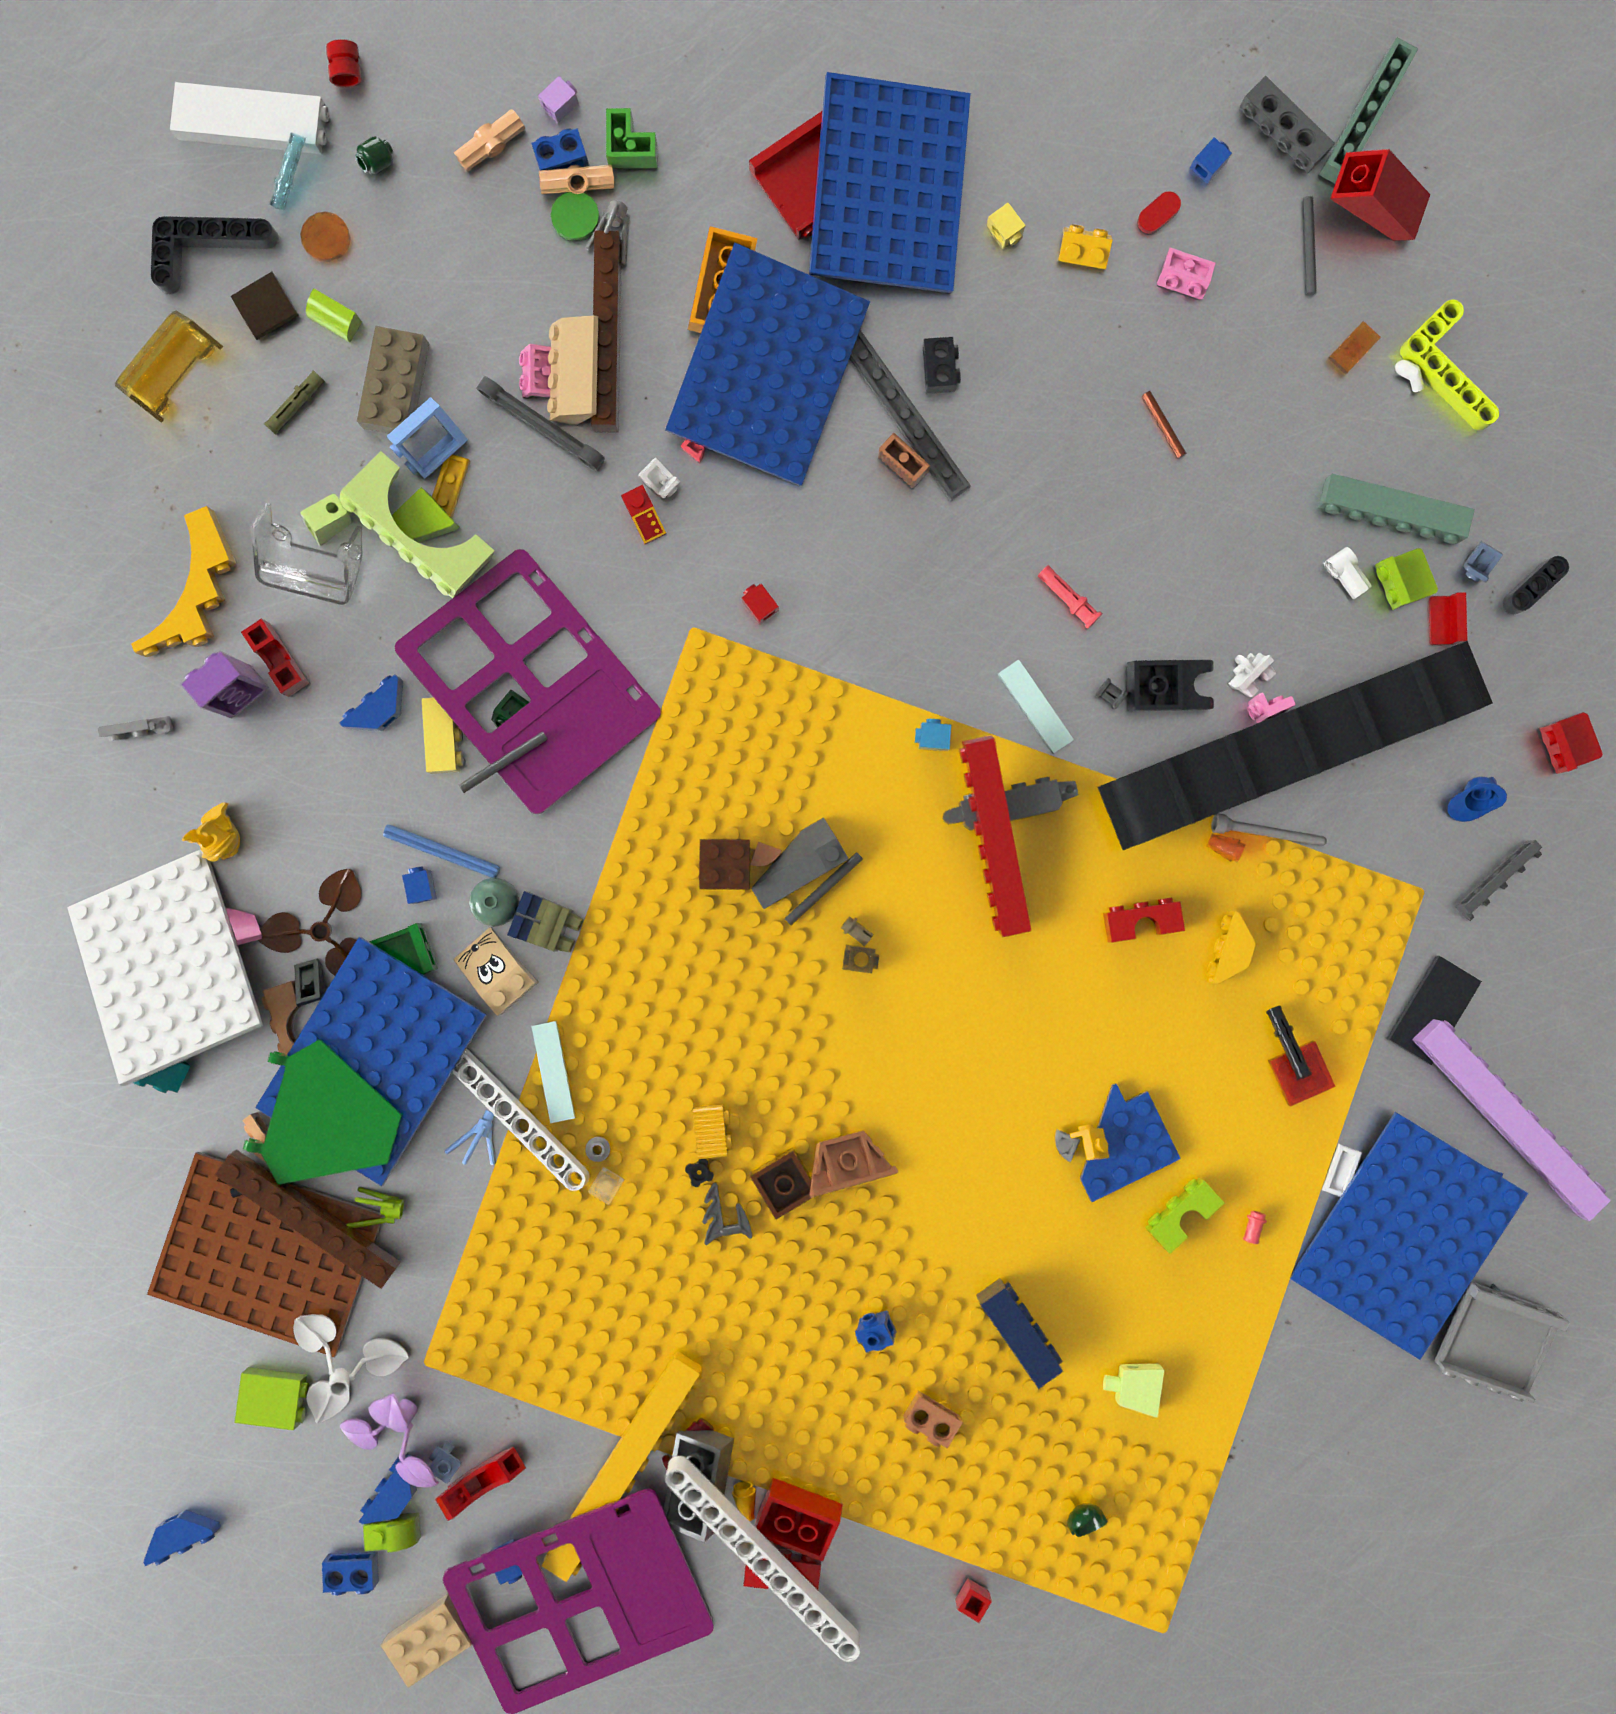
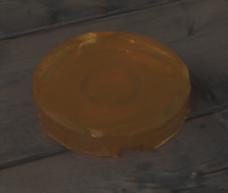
(325, 236)

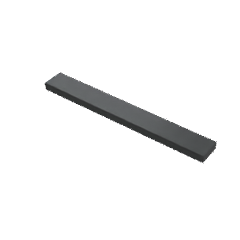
(907, 418)

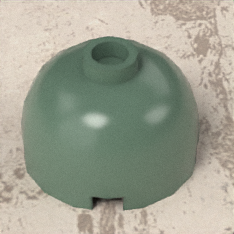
(494, 902)

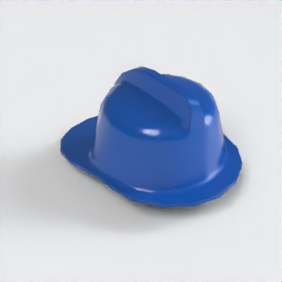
(1477, 799)

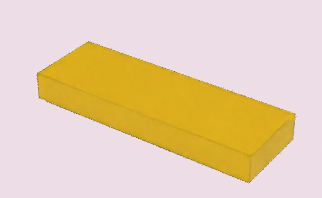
(450, 482)

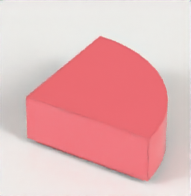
(694, 450)

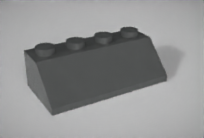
(711, 1456)

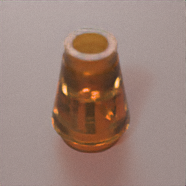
(1226, 847)

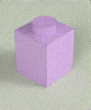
(558, 98)

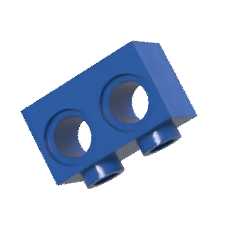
(557, 145)
(348, 1566)

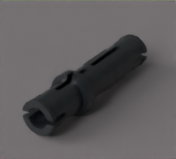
(1284, 1033)

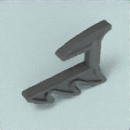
(717, 1228)

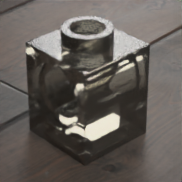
(848, 960)

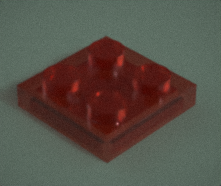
(1300, 1090)

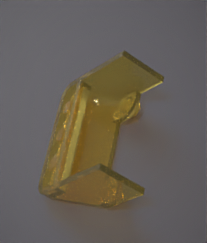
(164, 362)

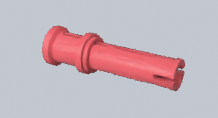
(1077, 604)

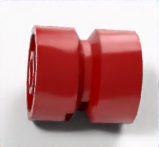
(343, 61)

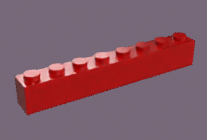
(996, 836)

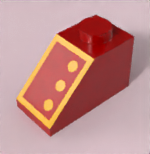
(643, 514)

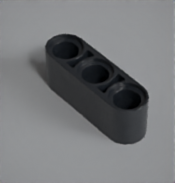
(1545, 579)

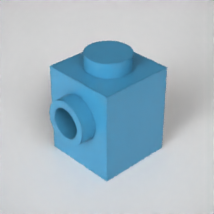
(933, 735)

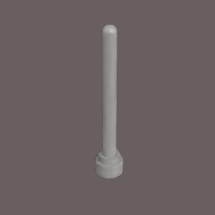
(1223, 824)

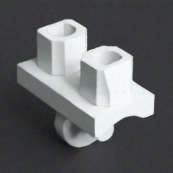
(1248, 670)

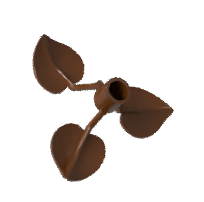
(338, 891)

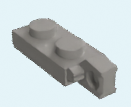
(138, 728)

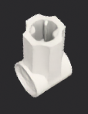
(1345, 568)

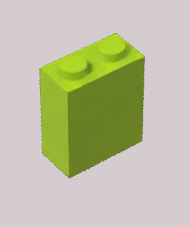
(271, 1398)

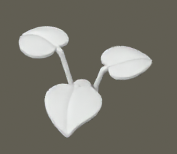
(331, 1396)

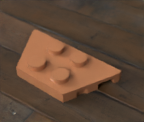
(847, 1163)

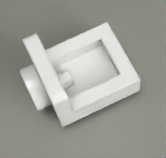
(659, 479)

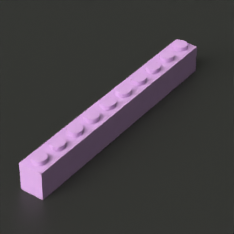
(1511, 1119)

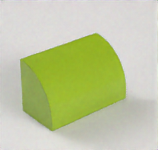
(332, 315)

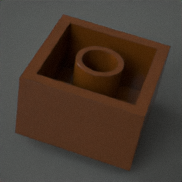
(724, 864)
(783, 1183)

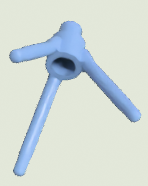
(483, 1129)

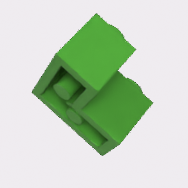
(627, 147)

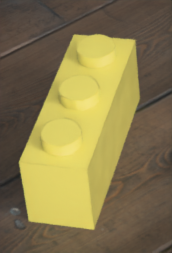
(440, 739)

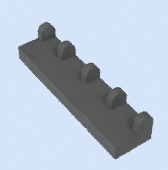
(1498, 878)

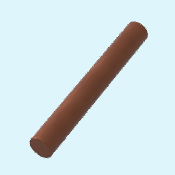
(1164, 424)

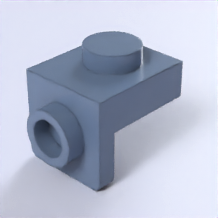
(1482, 562)
(444, 1464)

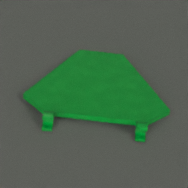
(325, 1119)

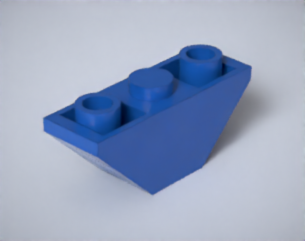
(377, 708)
(391, 1498)
(178, 1535)

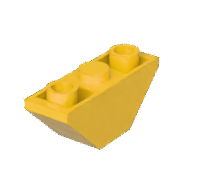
(1232, 950)

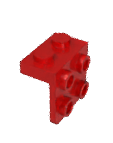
(1571, 742)

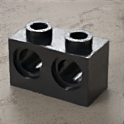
(934, 365)

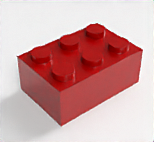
(798, 1519)

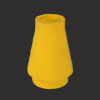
(744, 1498)

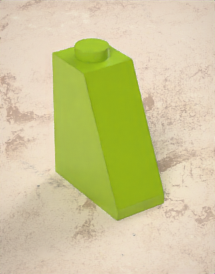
(423, 518)

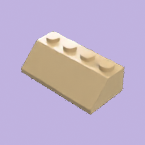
(573, 369)

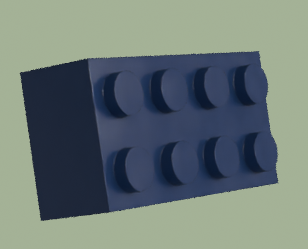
(1022, 1337)

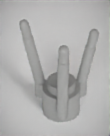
(614, 217)

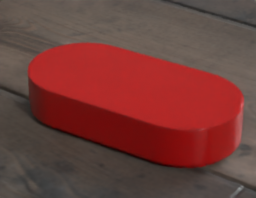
(1159, 212)

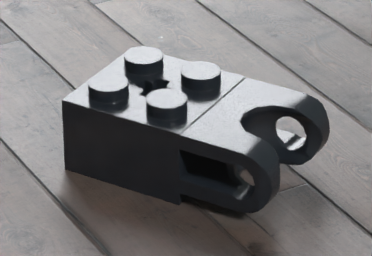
(1174, 682)

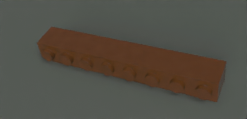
(608, 309)
(307, 1218)

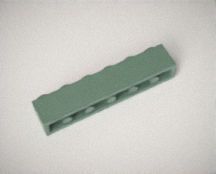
(1370, 106)
(1396, 508)

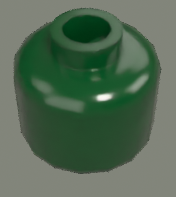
(374, 155)

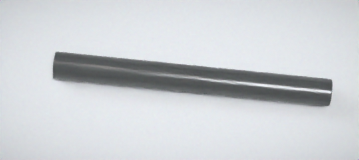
(1310, 245)
(503, 762)
(823, 888)

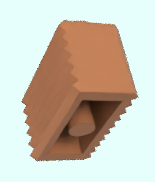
(903, 460)

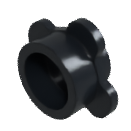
(692, 1170)

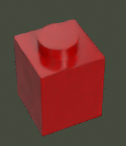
(759, 603)
(973, 1600)

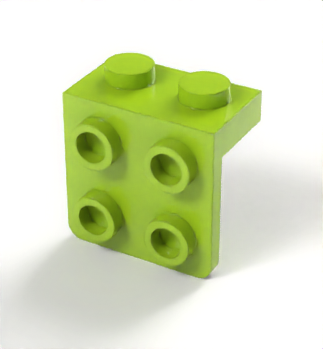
(1406, 578)

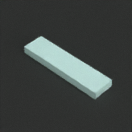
(1035, 706)
(553, 1072)

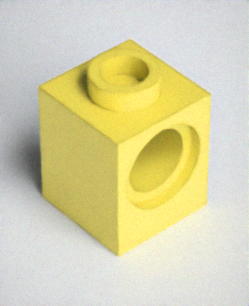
(1006, 226)

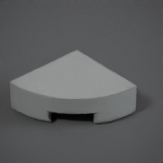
(1066, 1145)

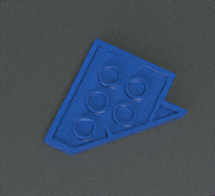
(1135, 1145)

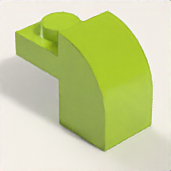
(393, 1534)

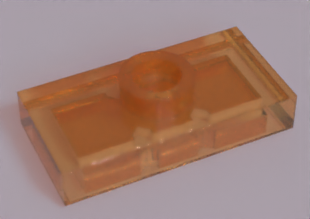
(1354, 347)

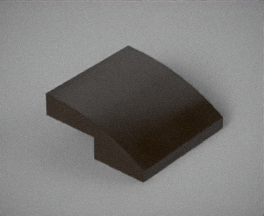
(264, 305)

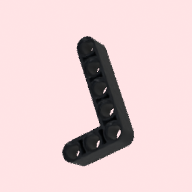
(202, 237)

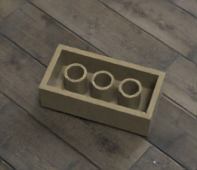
(392, 379)

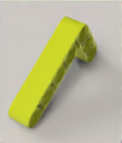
(1447, 369)

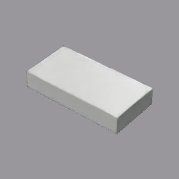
(1341, 1169)

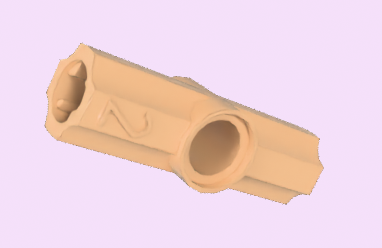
(489, 140)
(593, 178)

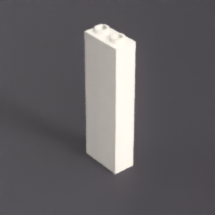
(247, 117)

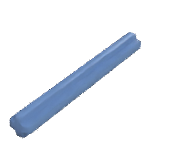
(441, 851)

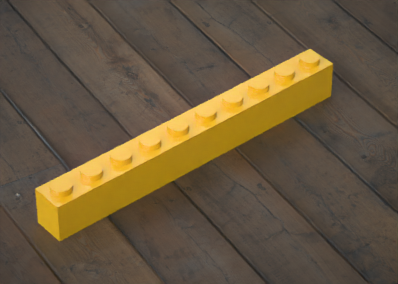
(631, 1452)

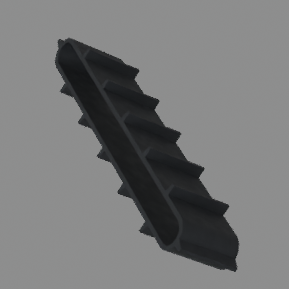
(1294, 745)

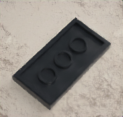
(1440, 997)

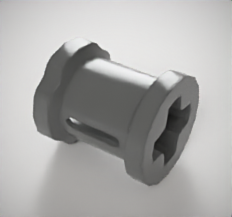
(1111, 693)

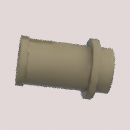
(856, 931)

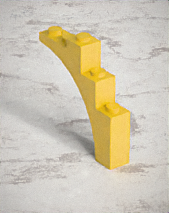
(187, 620)

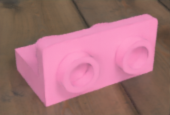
(1186, 273)
(535, 371)
(1263, 710)

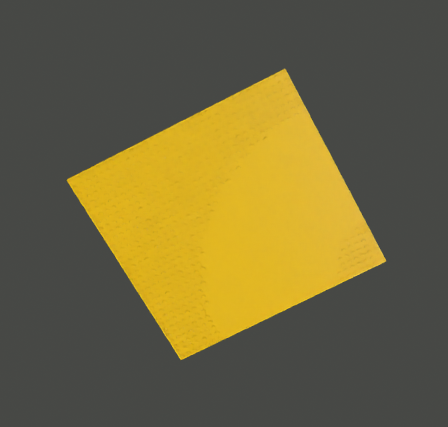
(960, 1075)

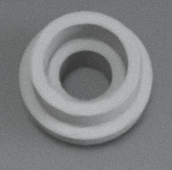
(604, 1145)

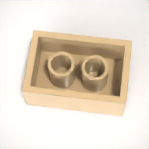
(426, 1641)

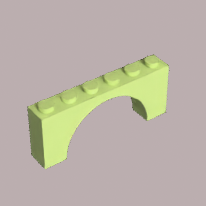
(447, 567)

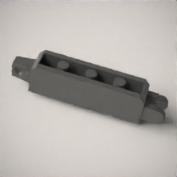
(1022, 801)

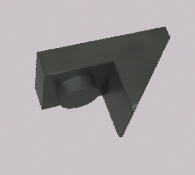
(309, 982)

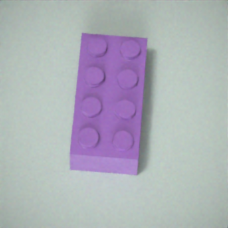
(224, 684)

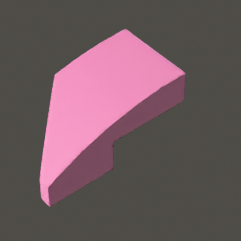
(243, 926)

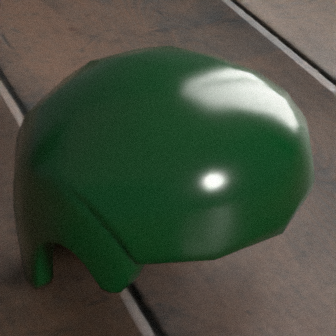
(1086, 1519)

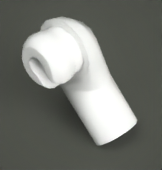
(1411, 372)

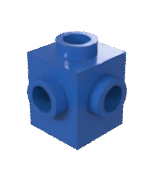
(875, 1331)

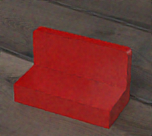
(1448, 619)

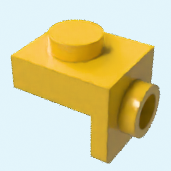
(1094, 1142)

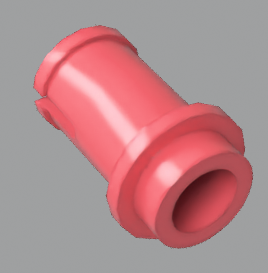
(1254, 1227)

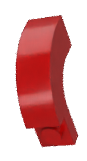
(480, 1480)

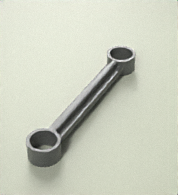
(497, 394)

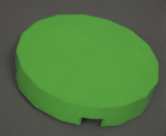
(575, 216)

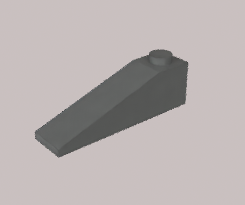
(804, 860)

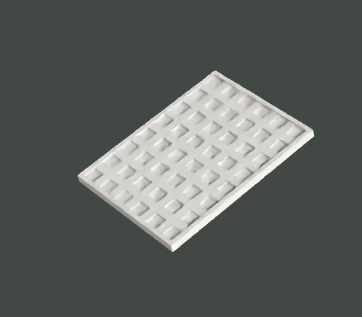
(164, 967)

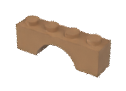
(282, 1008)

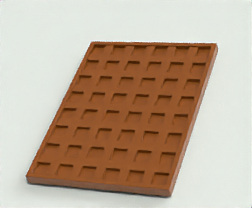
(250, 1266)

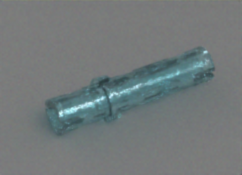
(285, 178)

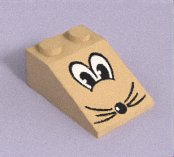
(495, 972)

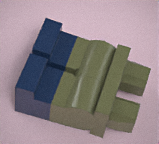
(552, 925)

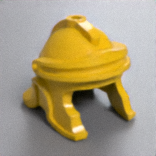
(216, 834)

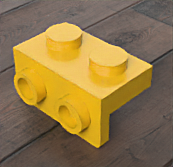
(1085, 247)

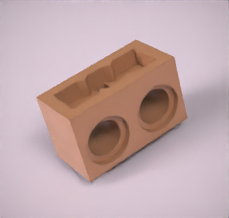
(935, 1415)

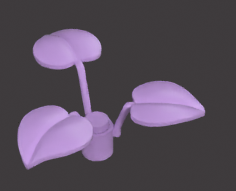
(397, 1417)

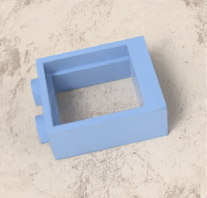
(436, 454)

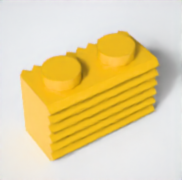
(711, 1131)

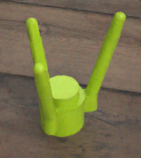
(391, 1207)

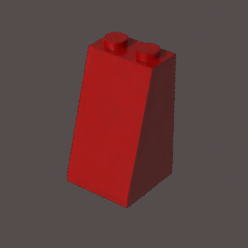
(1381, 193)

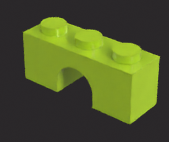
(1166, 1225)

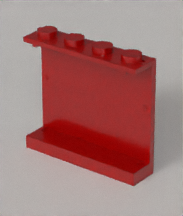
(790, 174)

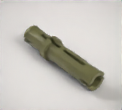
(294, 402)

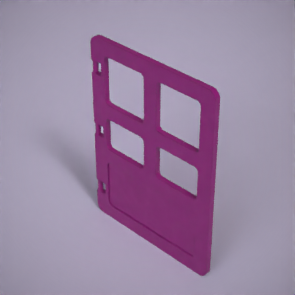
(582, 713)
(634, 1578)

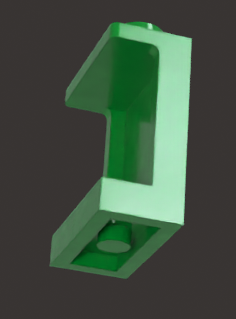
(409, 947)

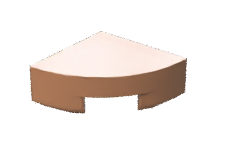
(764, 855)

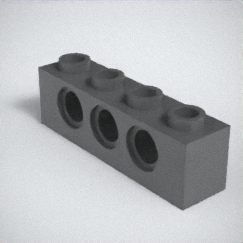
(1286, 112)

